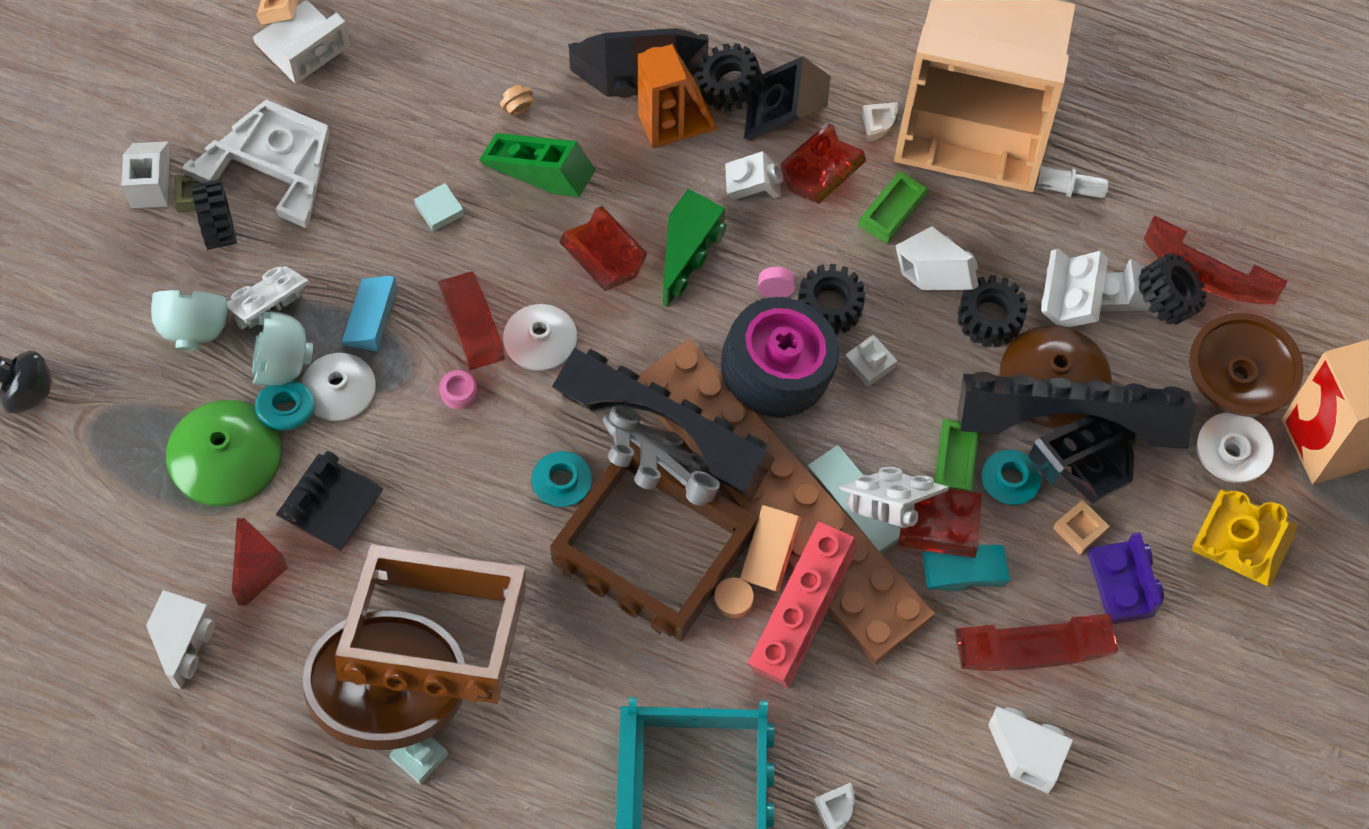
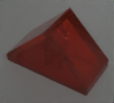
(255, 563)

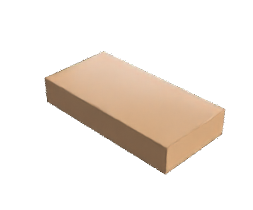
(770, 548)

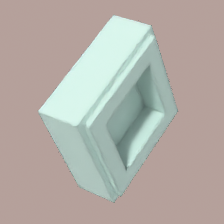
(439, 207)

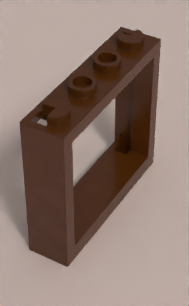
(631, 598)

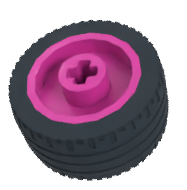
(779, 356)

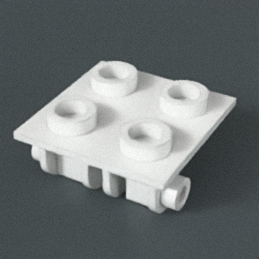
(277, 286)
(890, 495)

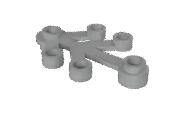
(625, 426)

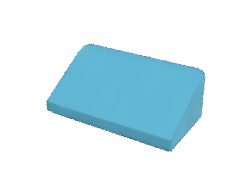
(370, 313)

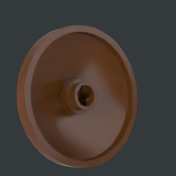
(371, 714)

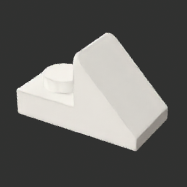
(1122, 290)

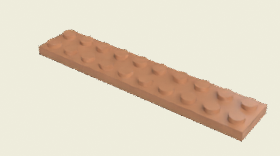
(873, 598)

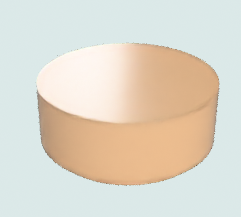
(733, 598)

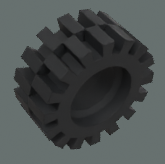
(722, 63)
(213, 214)
(839, 282)
(1172, 289)
(988, 329)

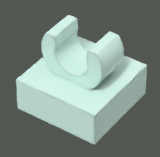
(420, 758)

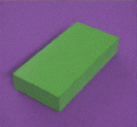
(893, 207)
(956, 457)

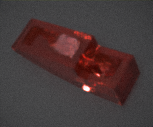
(472, 320)

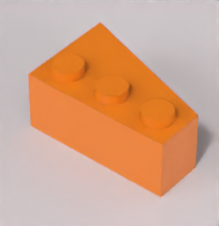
(669, 98)

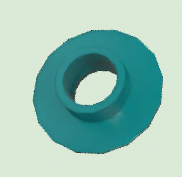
(291, 392)
(1008, 492)
(566, 494)

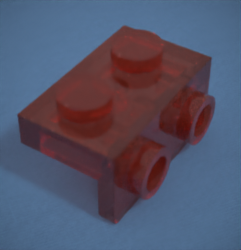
(821, 165)
(605, 250)

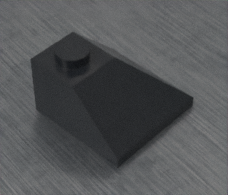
(787, 96)

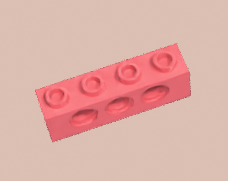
(803, 604)

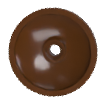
(1038, 349)
(1258, 352)

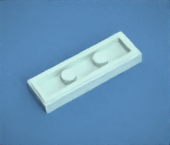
(837, 469)

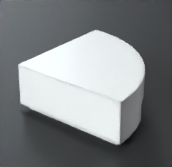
(879, 119)
(836, 807)

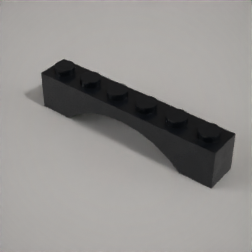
(599, 387)
(999, 402)

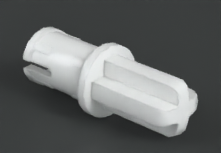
(1070, 182)

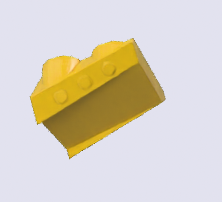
(1246, 536)

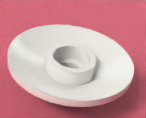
(540, 351)
(349, 397)
(1243, 436)

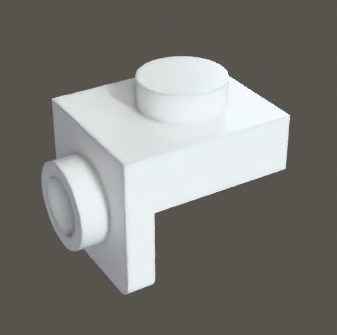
(752, 176)

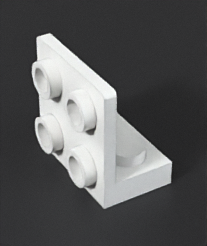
(303, 42)

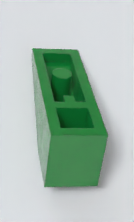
(541, 162)

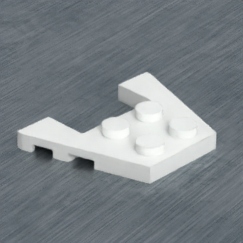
(277, 145)

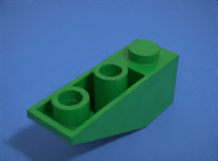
(691, 231)

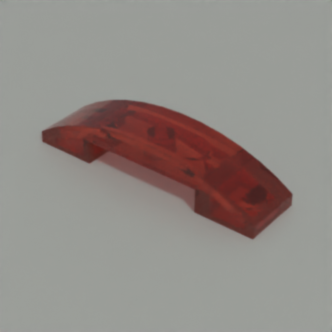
(1218, 278)
(1036, 646)

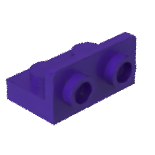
(1126, 579)

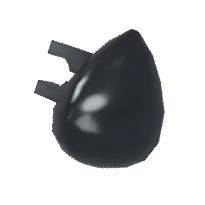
(24, 381)

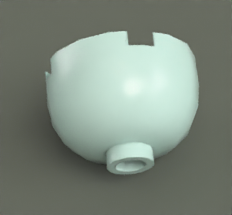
(188, 318)
(279, 350)

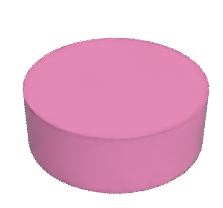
(776, 282)
(458, 389)

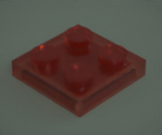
(946, 524)

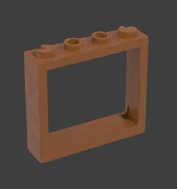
(438, 574)

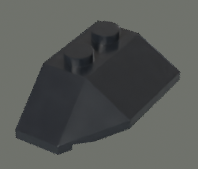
(611, 58)
(1086, 458)

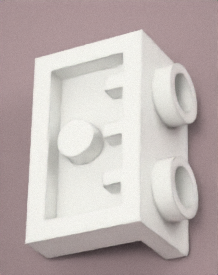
(1074, 288)

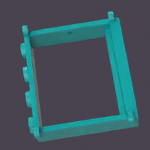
(631, 752)

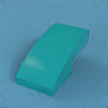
(959, 572)

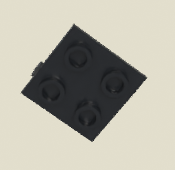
(329, 501)

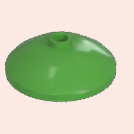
(228, 471)

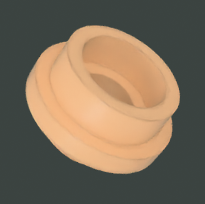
(517, 100)

